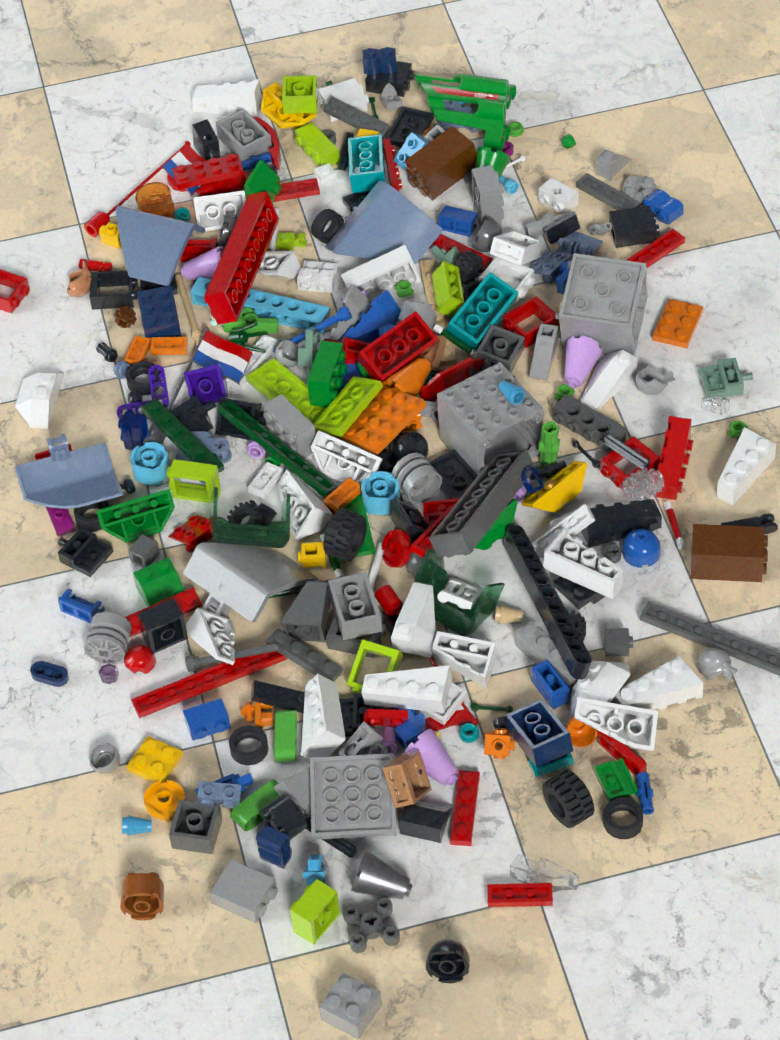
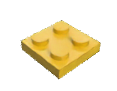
(154, 760)

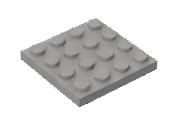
(351, 797)

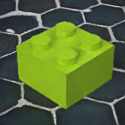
(300, 94)
(314, 911)

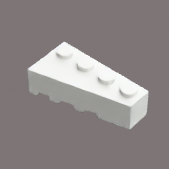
(228, 98)
(383, 272)
(745, 465)
(582, 565)
(409, 689)

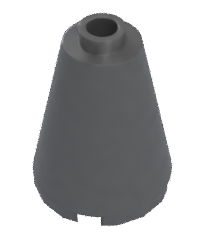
(380, 879)

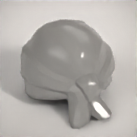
(651, 381)
(714, 662)

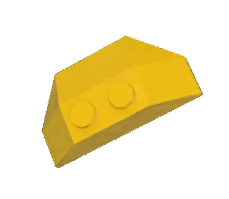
(273, 109)
(568, 485)

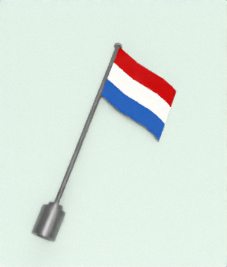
(209, 352)

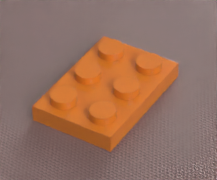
(678, 323)

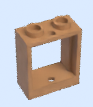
(406, 770)

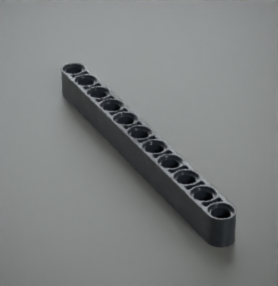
(547, 602)

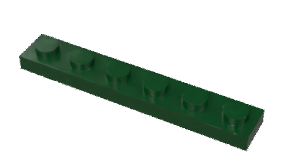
(179, 434)

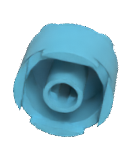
(149, 463)
(379, 492)

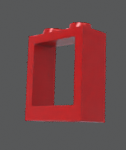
(21, 290)
(522, 312)
(610, 471)

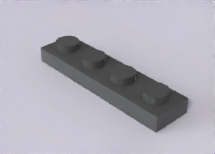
(355, 116)
(606, 193)
(304, 656)

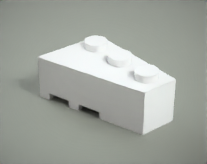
(466, 656)

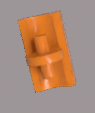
(261, 718)

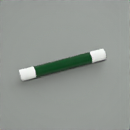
(452, 338)
(334, 562)

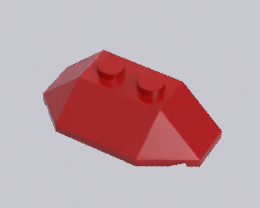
(449, 378)

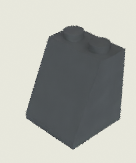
(309, 613)

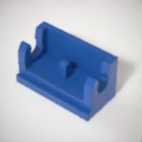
(457, 220)
(79, 607)

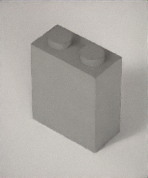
(243, 891)

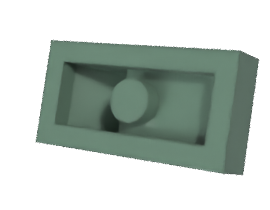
(449, 257)

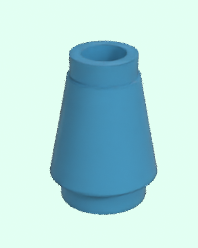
(512, 392)
(135, 825)

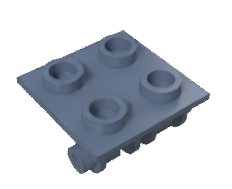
(579, 244)
(549, 265)

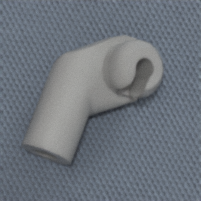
(600, 229)

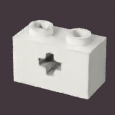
(558, 196)

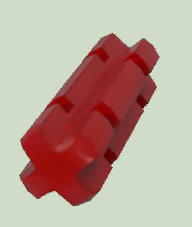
(96, 265)

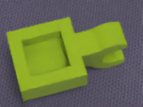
(287, 241)

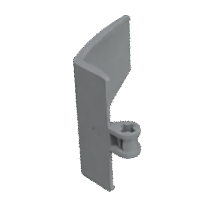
(242, 577)

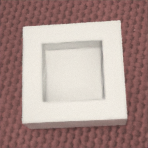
(325, 173)

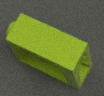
(193, 471)
(367, 646)

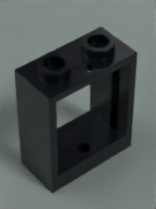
(112, 279)

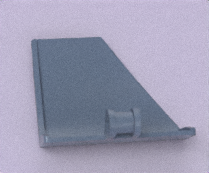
(69, 477)

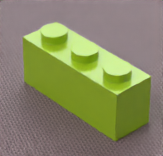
(316, 145)
(448, 289)

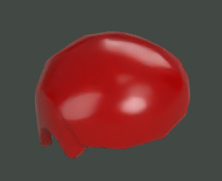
(139, 659)

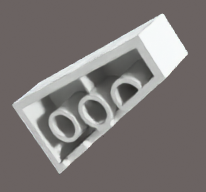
(662, 687)
(321, 719)

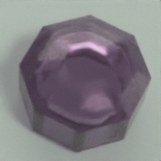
(109, 673)

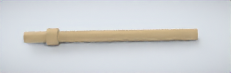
(196, 333)

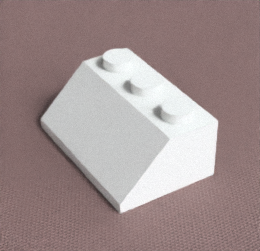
(214, 208)

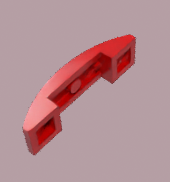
(275, 149)
(223, 186)

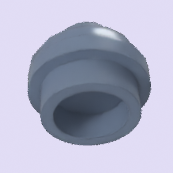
(121, 368)

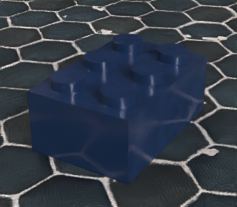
(159, 312)
(539, 733)

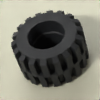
(345, 535)
(568, 798)

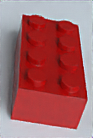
(397, 347)

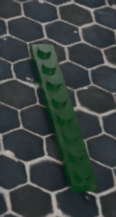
(277, 448)

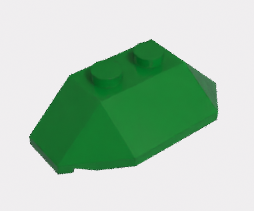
(138, 516)
(499, 527)

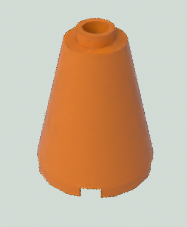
(410, 377)

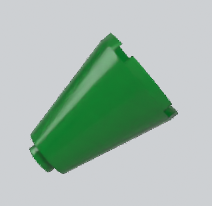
(486, 157)

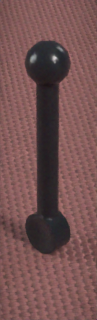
(595, 463)

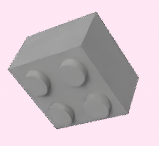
(350, 1005)

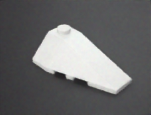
(279, 264)
(609, 378)
(307, 511)
(415, 625)
(213, 634)
(624, 723)

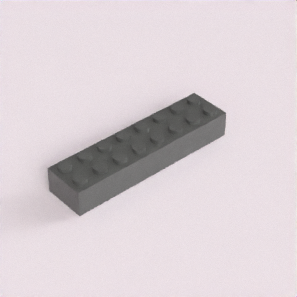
(481, 504)

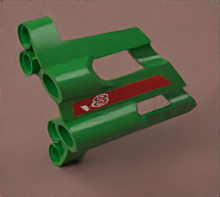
(489, 93)

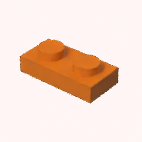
(169, 346)

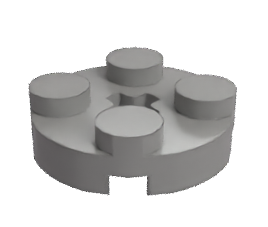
(633, 184)

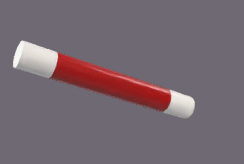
(674, 525)

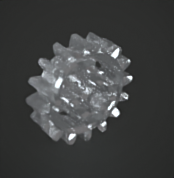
(643, 484)

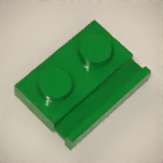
(615, 779)

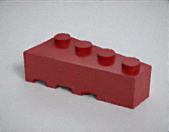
(675, 456)

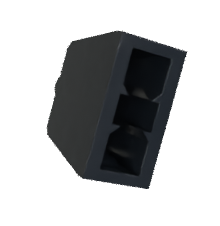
(207, 147)

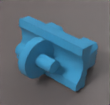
(315, 869)

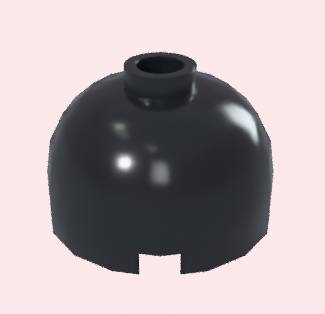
(407, 443)
(448, 961)

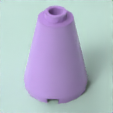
(202, 265)
(580, 359)
(435, 758)

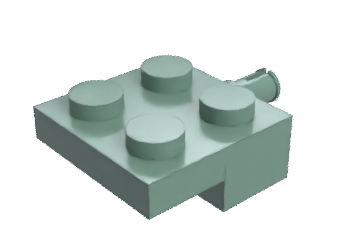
(308, 352)
(723, 378)

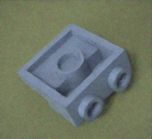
(219, 793)

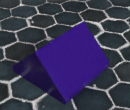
(207, 383)

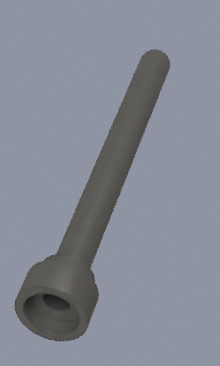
(194, 662)

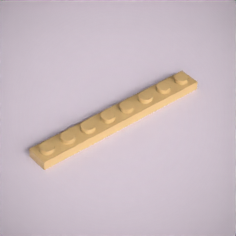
(427, 269)

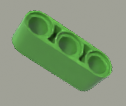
(285, 736)
(247, 814)

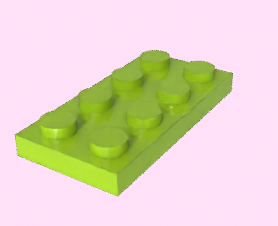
(347, 406)

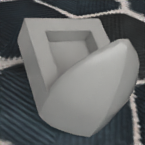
(390, 98)

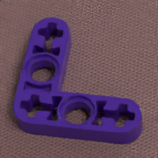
(152, 379)

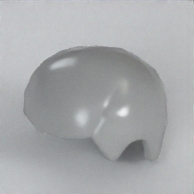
(287, 353)
(104, 758)

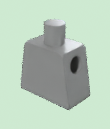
(298, 789)

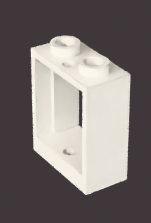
(515, 249)
(513, 270)

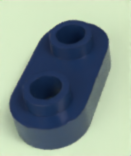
(50, 673)

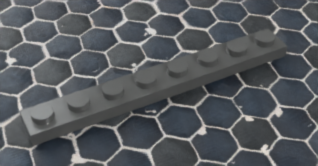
(711, 637)

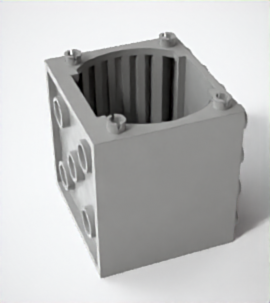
(604, 302)
(482, 422)

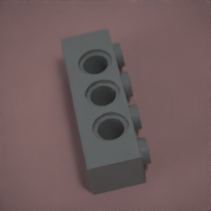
(586, 421)

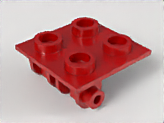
(192, 532)

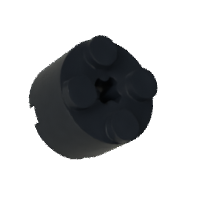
(283, 816)

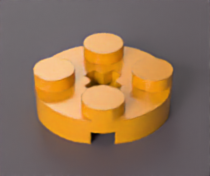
(153, 796)

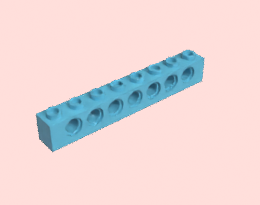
(267, 305)

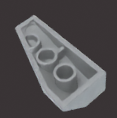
(357, 304)

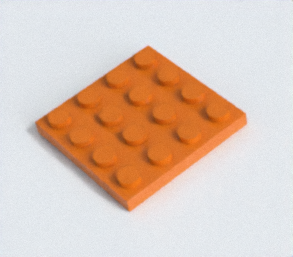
(383, 420)

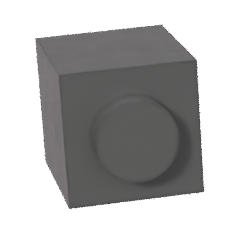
(144, 551)
(617, 642)

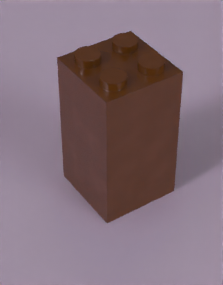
(441, 163)
(728, 553)

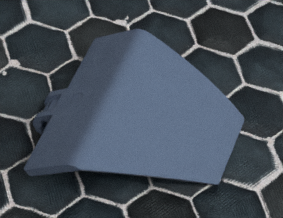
(384, 224)
(152, 244)

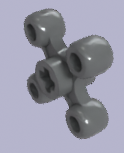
(371, 925)

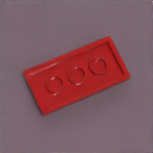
(208, 171)

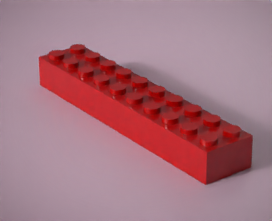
(241, 258)

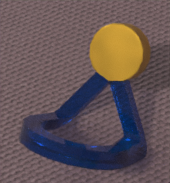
(546, 485)

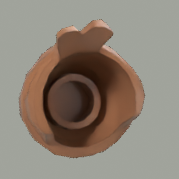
(79, 282)

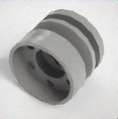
(417, 478)
(107, 637)

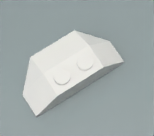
(38, 398)
(342, 459)
(601, 683)

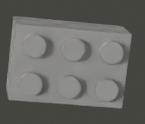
(243, 135)
(487, 194)
(289, 425)
(355, 606)

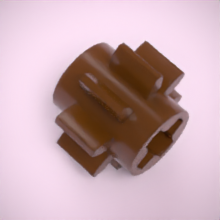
(125, 317)

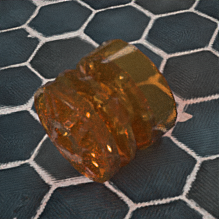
(155, 199)

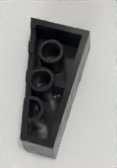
(619, 520)

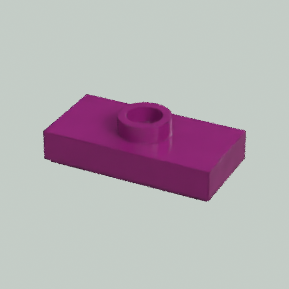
(60, 520)

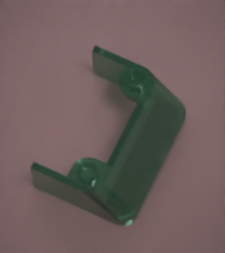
(274, 535)
(449, 614)

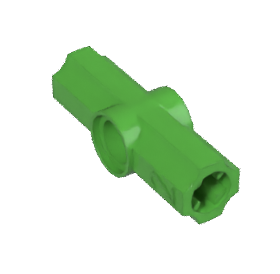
(268, 325)
(549, 443)

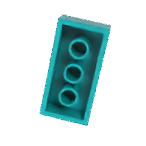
(366, 162)
(482, 309)

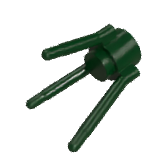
(240, 337)

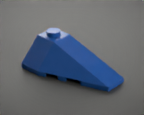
(382, 312)

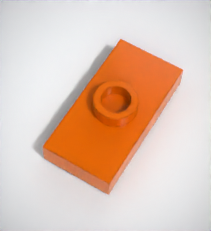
(138, 350)
(343, 494)

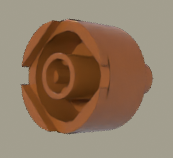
(142, 895)

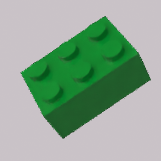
(326, 373)

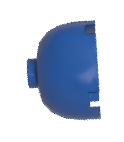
(641, 548)

